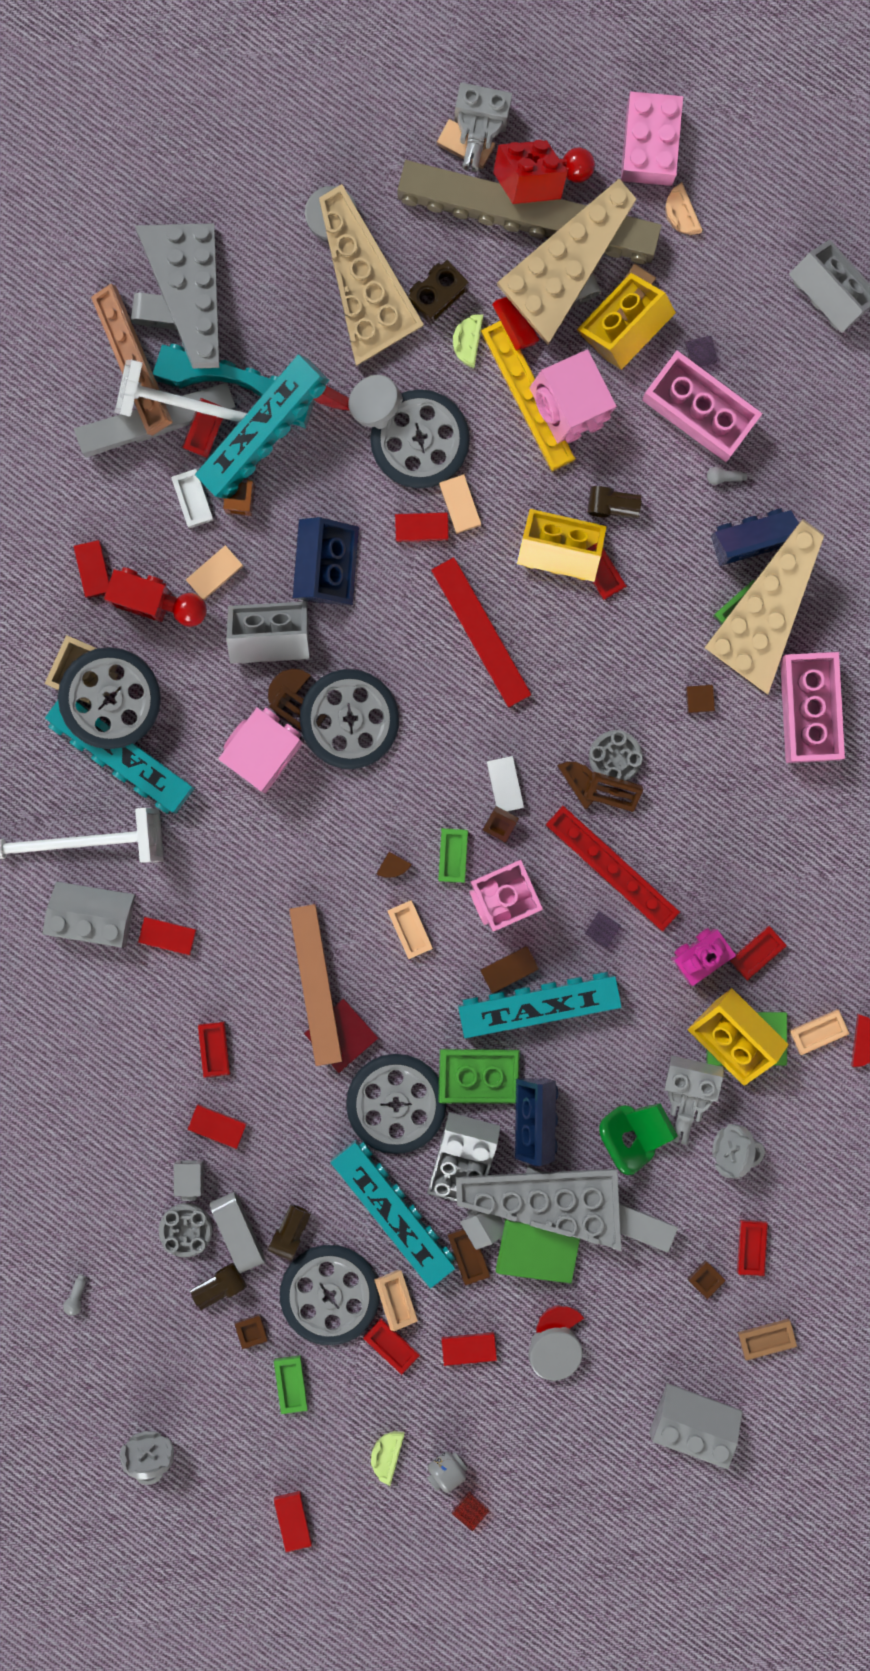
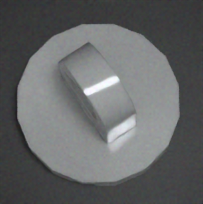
(736, 1151)
(147, 1456)

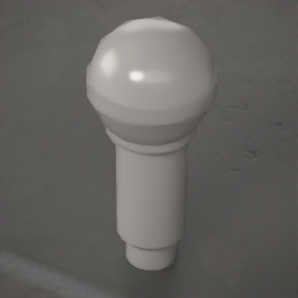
(717, 475)
(72, 1305)

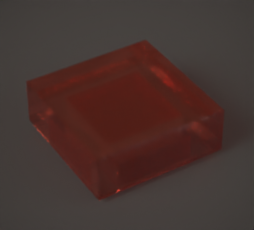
(470, 1511)

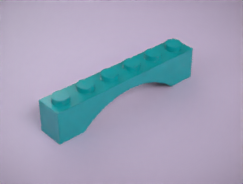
(176, 370)

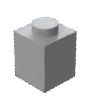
(188, 1179)
(482, 1228)

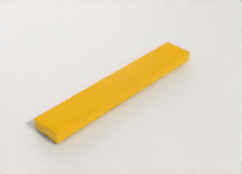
(519, 379)

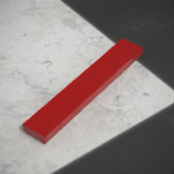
(481, 632)
(612, 868)

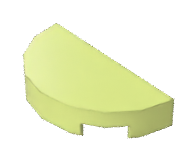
(467, 339)
(386, 1454)

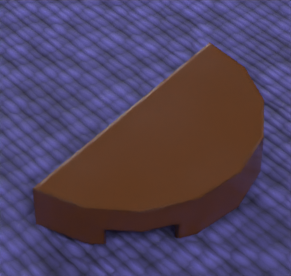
(292, 679)
(577, 777)

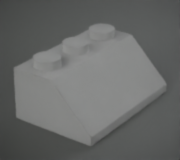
(833, 285)
(268, 632)
(89, 914)
(696, 1426)

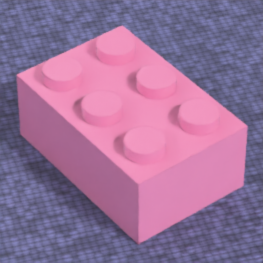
(651, 138)

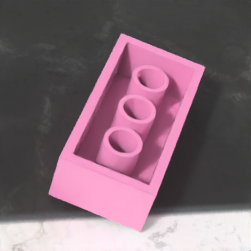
(701, 406)
(812, 707)

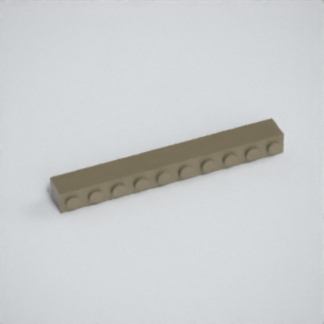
(489, 203)

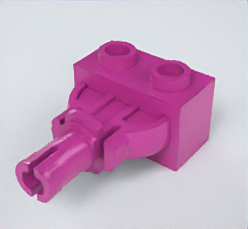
(702, 956)

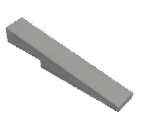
(122, 429)
(641, 1225)

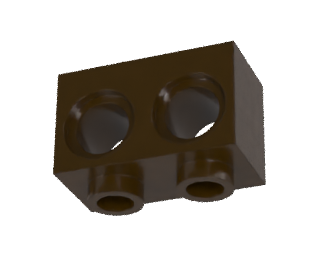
(443, 296)

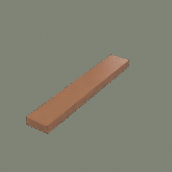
(127, 347)
(315, 985)

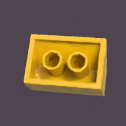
(622, 340)
(560, 545)
(738, 1037)

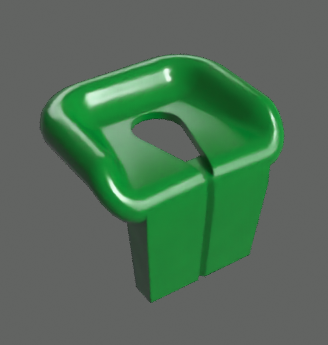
(650, 1127)

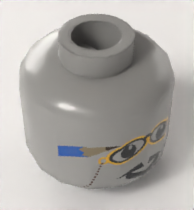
(446, 1472)

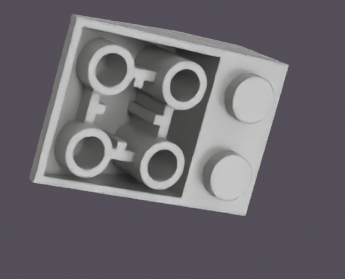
(464, 1151)

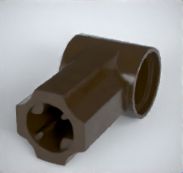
(607, 502)
(288, 1235)
(223, 1284)

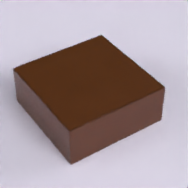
(700, 699)
(500, 824)
(706, 1279)
(251, 1331)

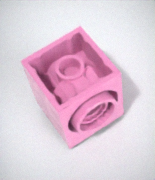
(572, 397)
(261, 748)
(504, 896)

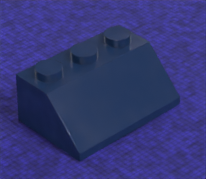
(753, 536)
(325, 561)
(536, 1121)

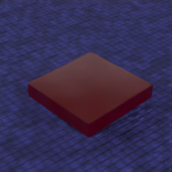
(353, 1034)

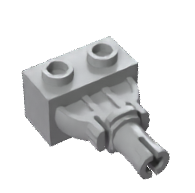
(482, 115)
(692, 1088)

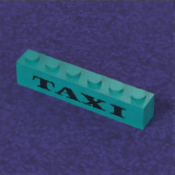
(262, 427)
(131, 764)
(540, 1005)
(393, 1213)

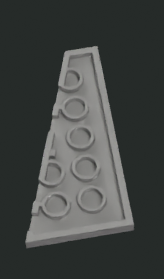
(186, 275)
(561, 1202)

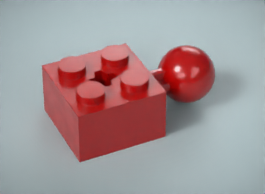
(535, 172)
(152, 598)

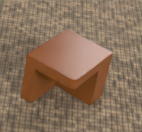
(242, 501)

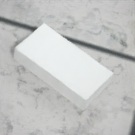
(192, 499)
(505, 784)

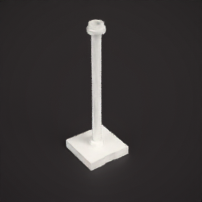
(132, 389)
(147, 835)

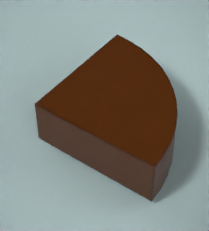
(393, 866)

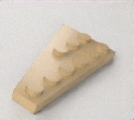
(557, 271)
(370, 293)
(761, 622)

